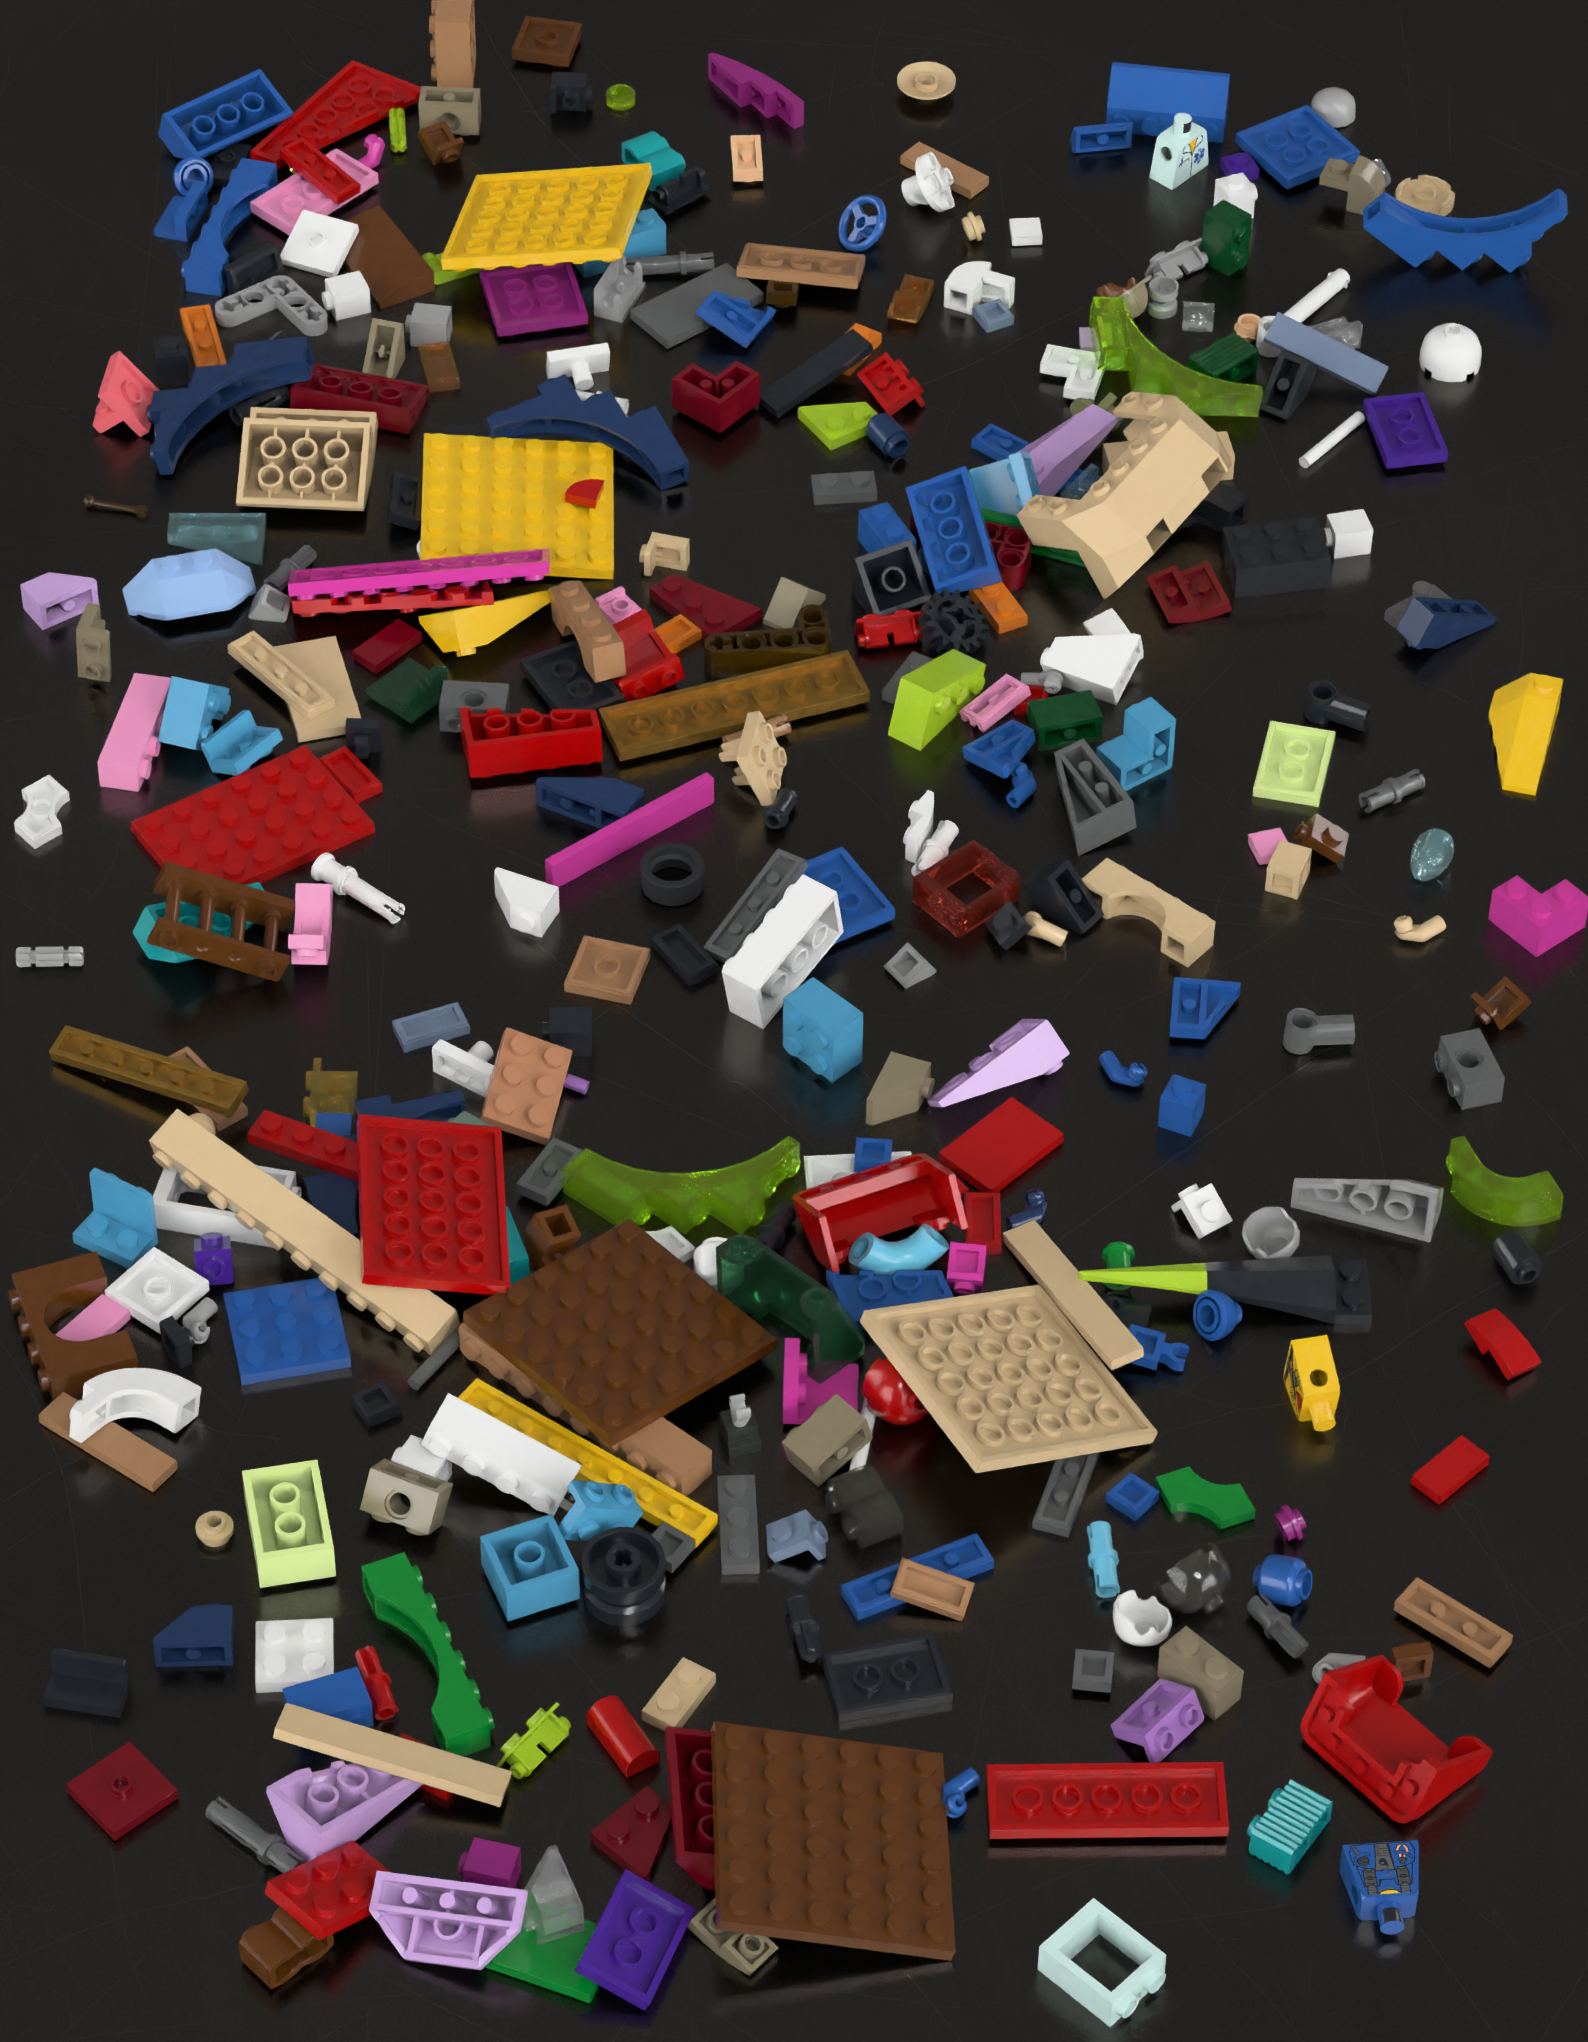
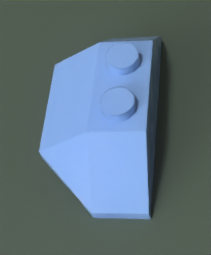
(188, 585)

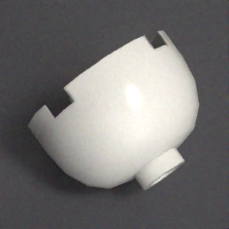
(1450, 352)

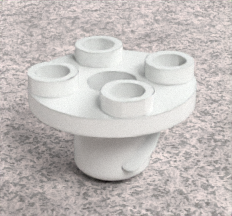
(929, 184)

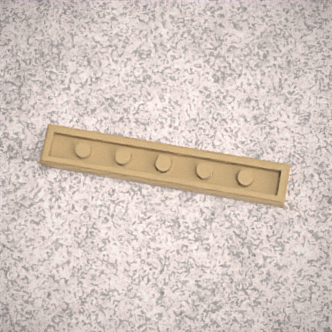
(1073, 1296)
(392, 1754)

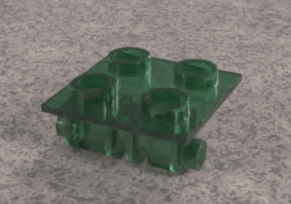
(409, 689)

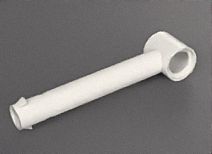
(1304, 308)

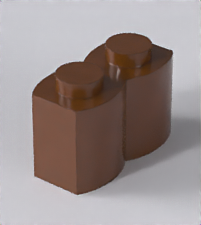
(280, 1948)

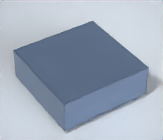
(993, 315)

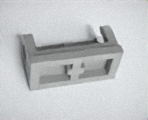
(618, 290)

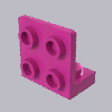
(804, 1394)

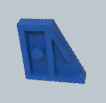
(734, 317)
(1001, 748)

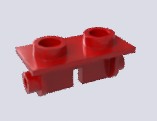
(873, 629)

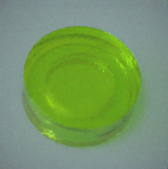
(620, 97)

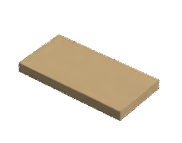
(325, 665)

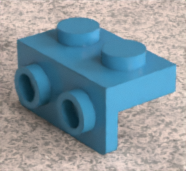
(239, 744)
(598, 1509)

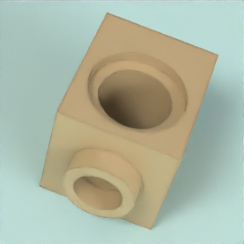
(1288, 869)

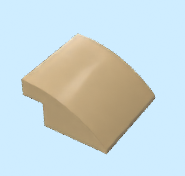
(307, 459)

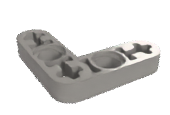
(237, 310)

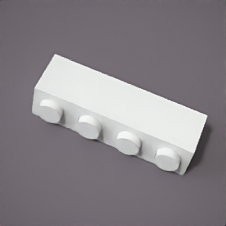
(500, 1455)

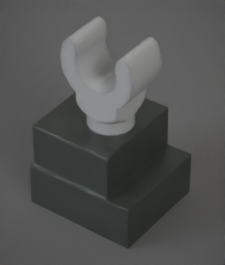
(739, 1428)

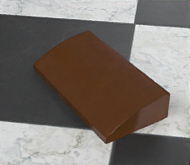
(387, 260)

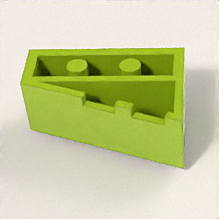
(934, 696)

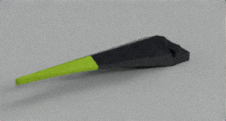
(1297, 1285)

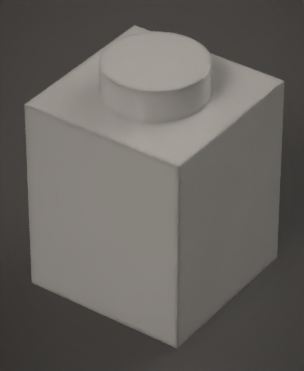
(429, 324)

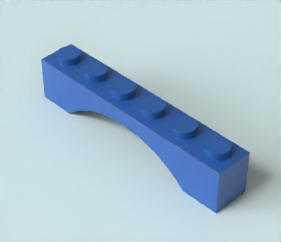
(208, 256)

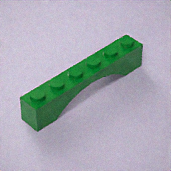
(399, 1599)

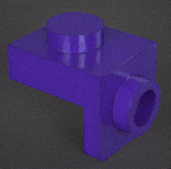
(214, 1258)

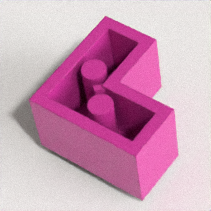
(1536, 918)

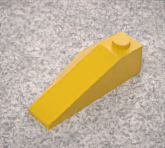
(479, 625)
(1522, 728)

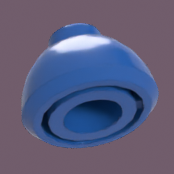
(190, 170)
(1215, 1314)

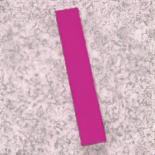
(630, 830)

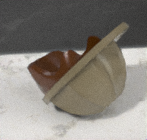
(1134, 294)

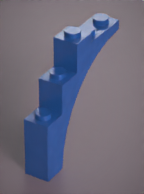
(1463, 241)

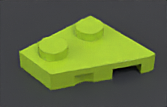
(837, 422)

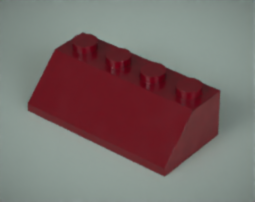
(692, 1801)

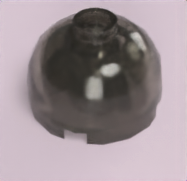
(1197, 1582)

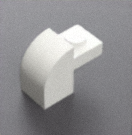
(977, 283)

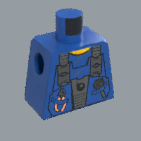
(1382, 1881)

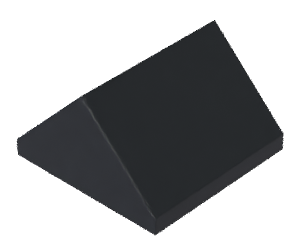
(889, 579)

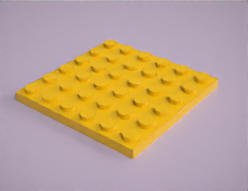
(547, 217)
(511, 497)

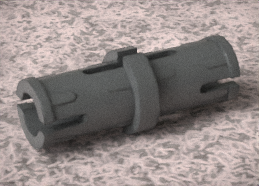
(1392, 790)

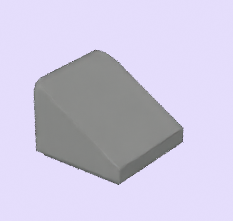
(270, 605)
(909, 966)

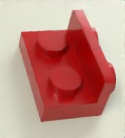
(889, 384)

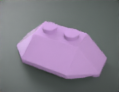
(446, 1918)

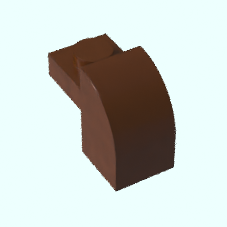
(550, 1236)

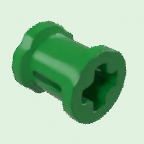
(1118, 1256)

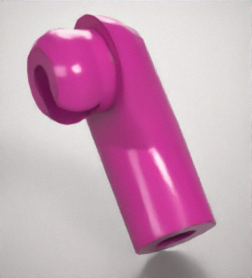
(375, 150)

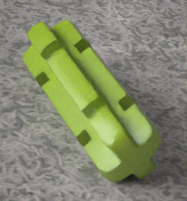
(397, 130)

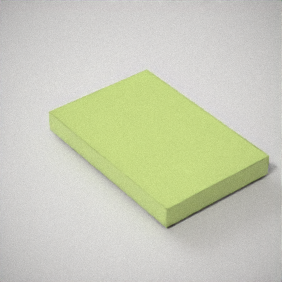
(1294, 763)

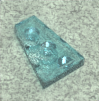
(232, 533)

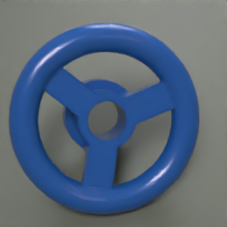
(864, 226)

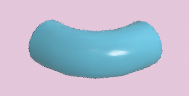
(911, 1253)

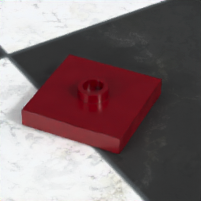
(122, 1791)

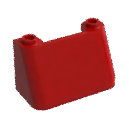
(1381, 1745)

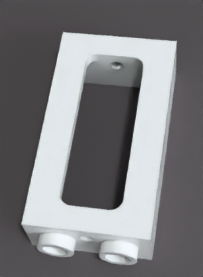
(203, 1220)

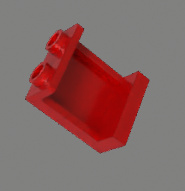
(647, 659)

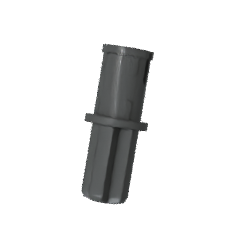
(300, 560)
(1276, 1625)

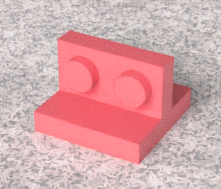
(124, 397)

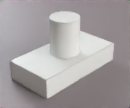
(579, 363)
(462, 1067)

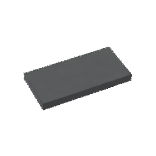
(673, 315)

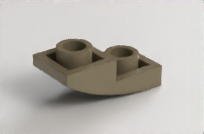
(739, 1949)

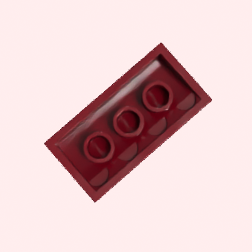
(334, 388)

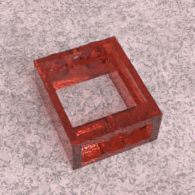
(947, 909)

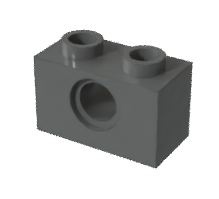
(470, 695)
(1469, 1069)

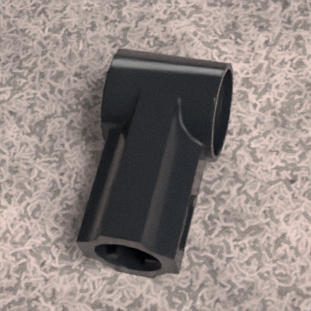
(1326, 704)

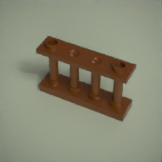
(228, 898)

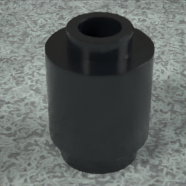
(1517, 1257)

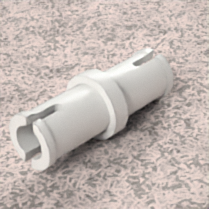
(936, 847)

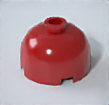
(890, 1395)

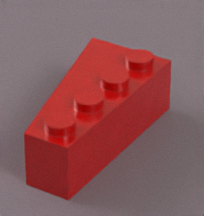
(528, 740)

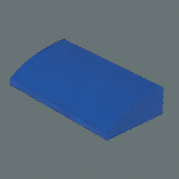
(953, 532)

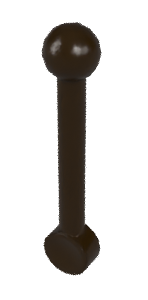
(141, 510)

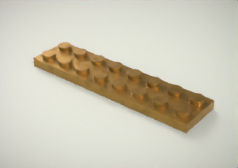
(722, 705)

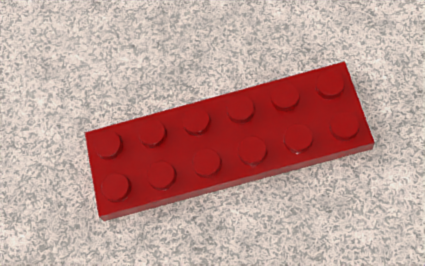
(1107, 1800)

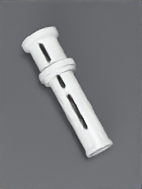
(346, 881)

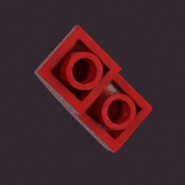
(1508, 1346)

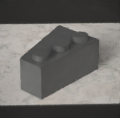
(1092, 797)

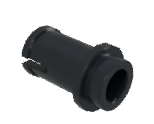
(777, 813)

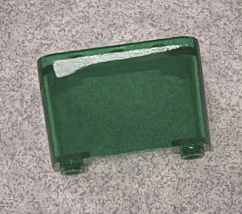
(766, 1283)

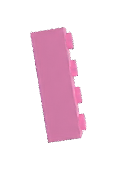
(134, 734)

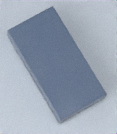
(430, 1026)

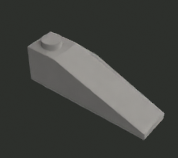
(1383, 1204)

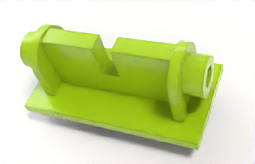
(523, 1752)

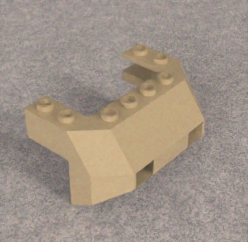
(1140, 497)

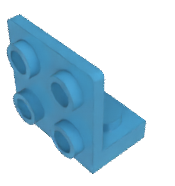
(1006, 483)
(122, 1220)

